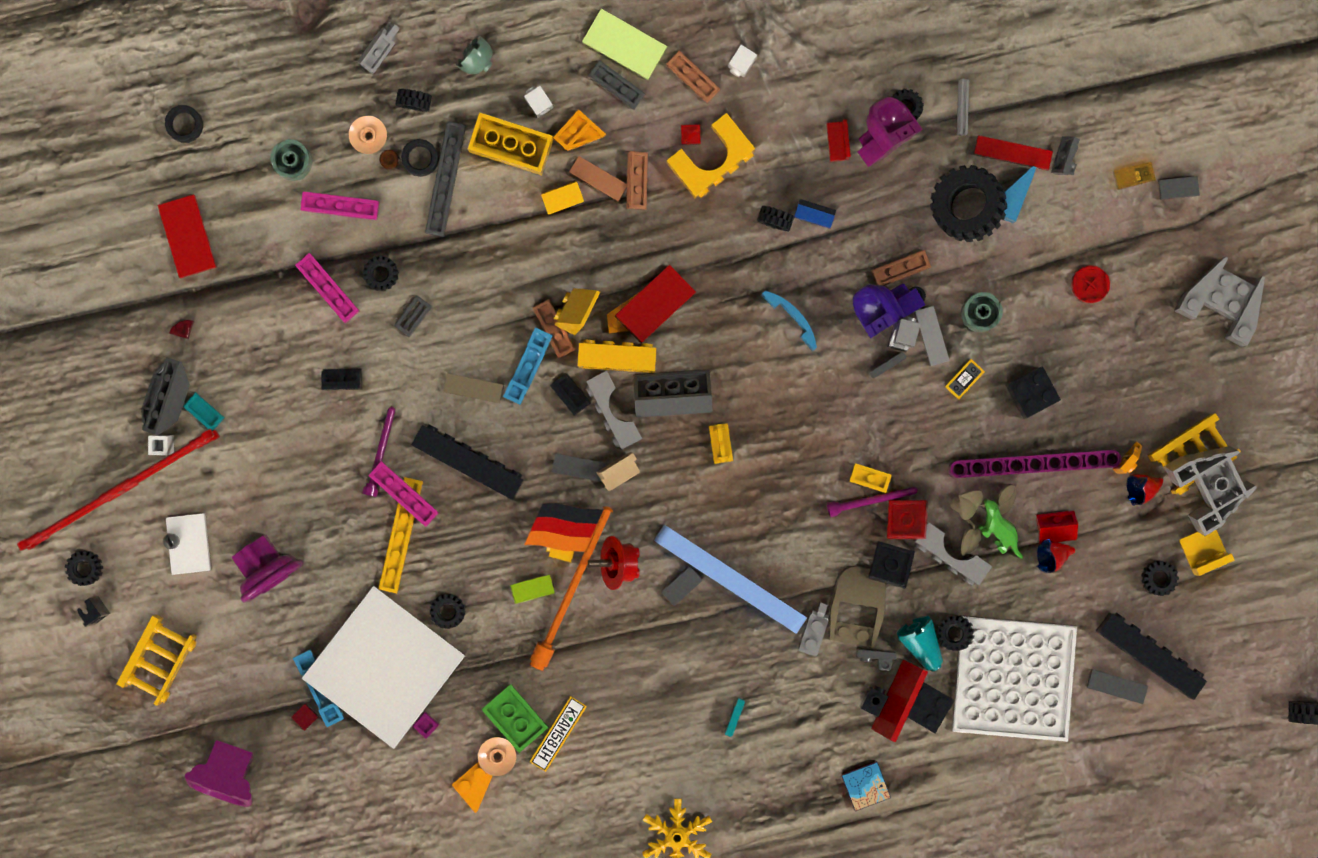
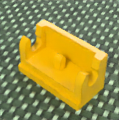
(562, 197)

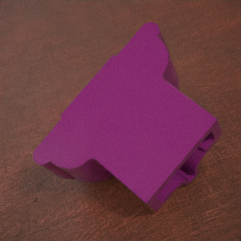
(888, 128)
(263, 567)
(224, 775)

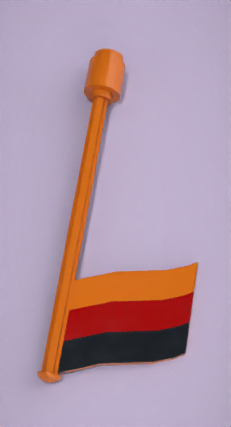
(565, 529)

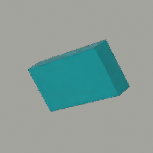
(204, 412)
(735, 715)

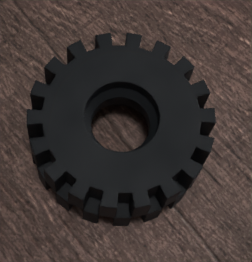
(1303, 712)

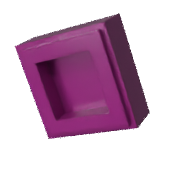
(426, 725)

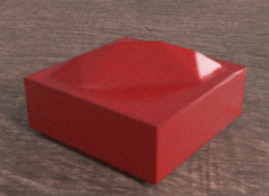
(690, 135)

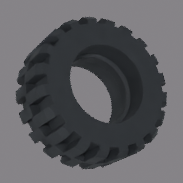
(954, 184)

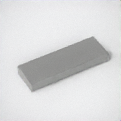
(932, 336)

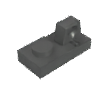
(1063, 162)
(885, 658)

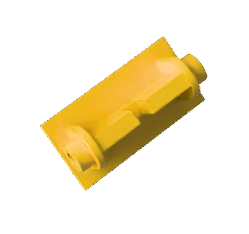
(721, 443)

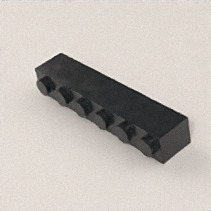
(467, 462)
(1152, 656)

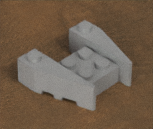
(1228, 297)
(1217, 483)

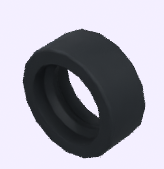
(183, 109)
(419, 143)

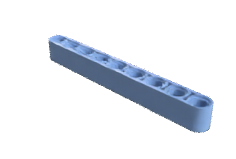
(730, 579)

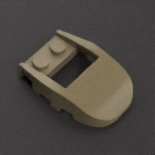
(855, 587)

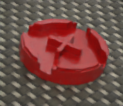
(1090, 284)

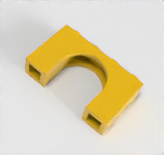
(699, 180)

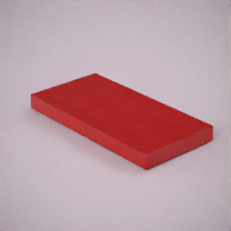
(187, 236)
(655, 304)
(900, 700)

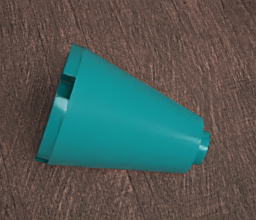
(922, 642)

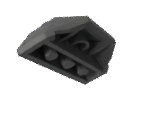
(164, 397)

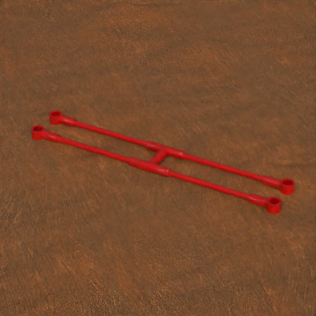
(116, 491)

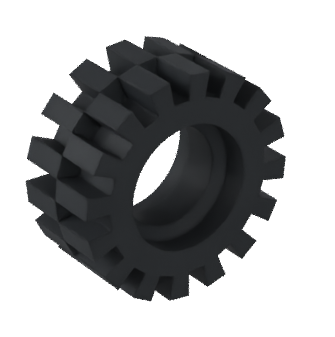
(913, 98)
(413, 100)
(775, 218)
(372, 265)
(94, 562)
(1149, 572)
(436, 615)
(945, 637)

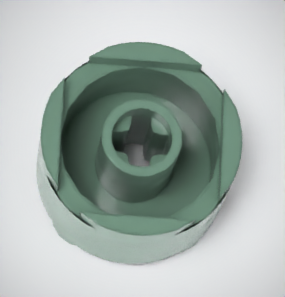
(287, 150)
(990, 305)

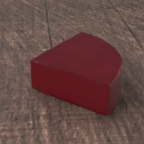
(182, 328)

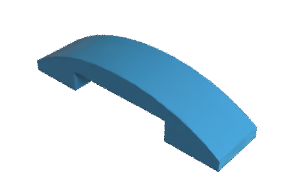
(774, 300)
(528, 366)
(328, 710)

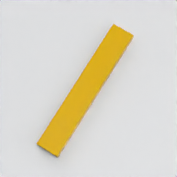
(398, 544)

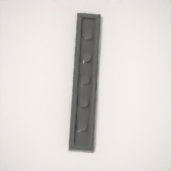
(445, 179)

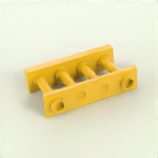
(1191, 434)
(137, 659)

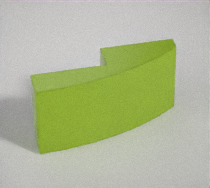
(532, 589)

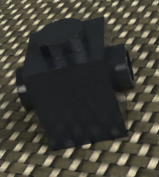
(876, 707)

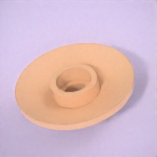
(358, 133)
(494, 766)

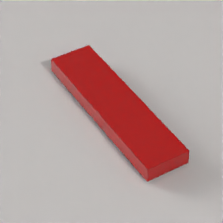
(1013, 152)

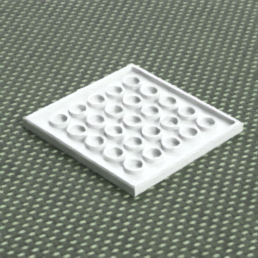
(383, 667)
(1015, 680)

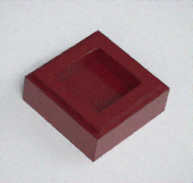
(304, 716)

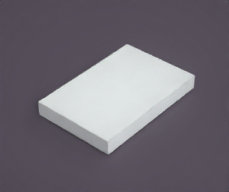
(193, 550)

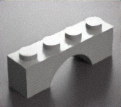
(904, 334)
(624, 432)
(972, 568)

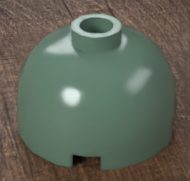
(476, 57)

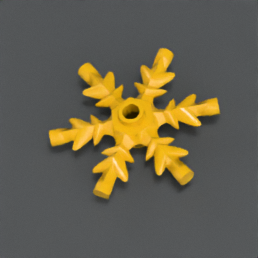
(677, 829)

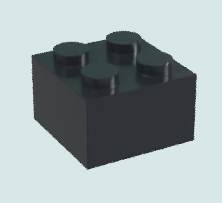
(1033, 392)
(930, 707)

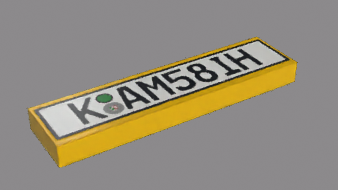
(558, 733)

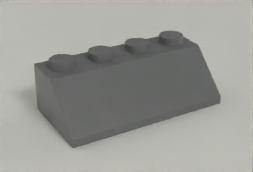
(672, 393)

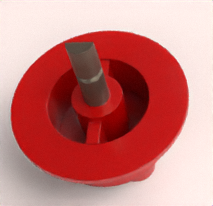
(617, 562)

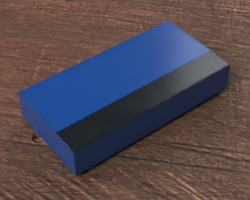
(815, 213)

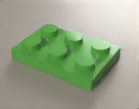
(515, 718)

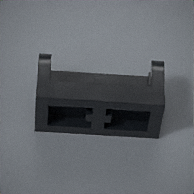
(341, 379)
(570, 394)
(96, 611)

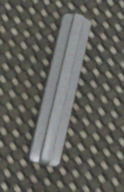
(963, 103)

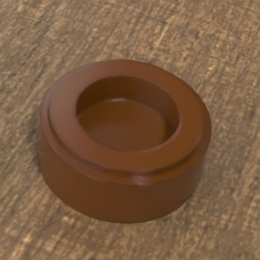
(389, 159)

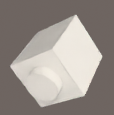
(742, 61)
(538, 101)
(160, 444)

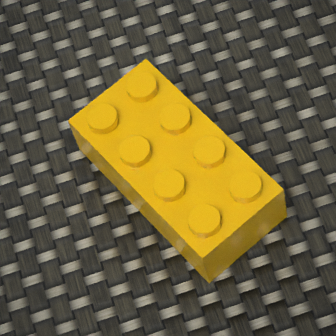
(510, 143)
(617, 357)

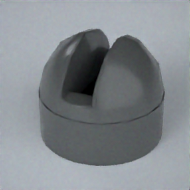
(174, 539)

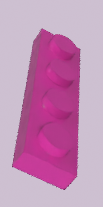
(339, 206)
(327, 288)
(403, 494)

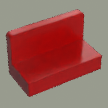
(838, 141)
(1057, 526)

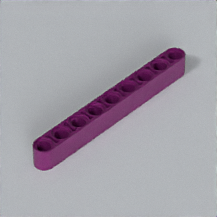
(1043, 460)

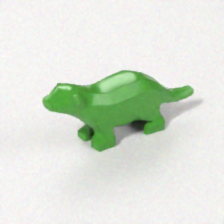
(1001, 527)

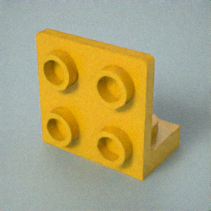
(1205, 552)

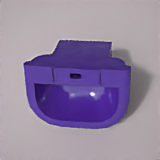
(881, 308)

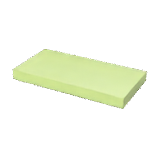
(624, 44)

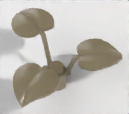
(967, 504)

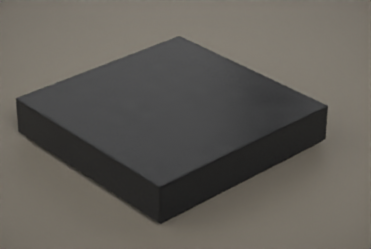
(891, 565)

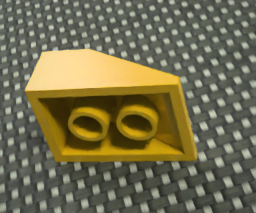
(576, 309)

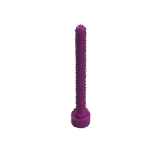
(371, 487)
(836, 508)

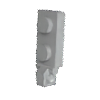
(379, 48)
(814, 631)

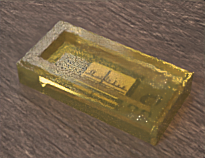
(1134, 175)

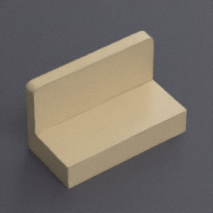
(618, 471)

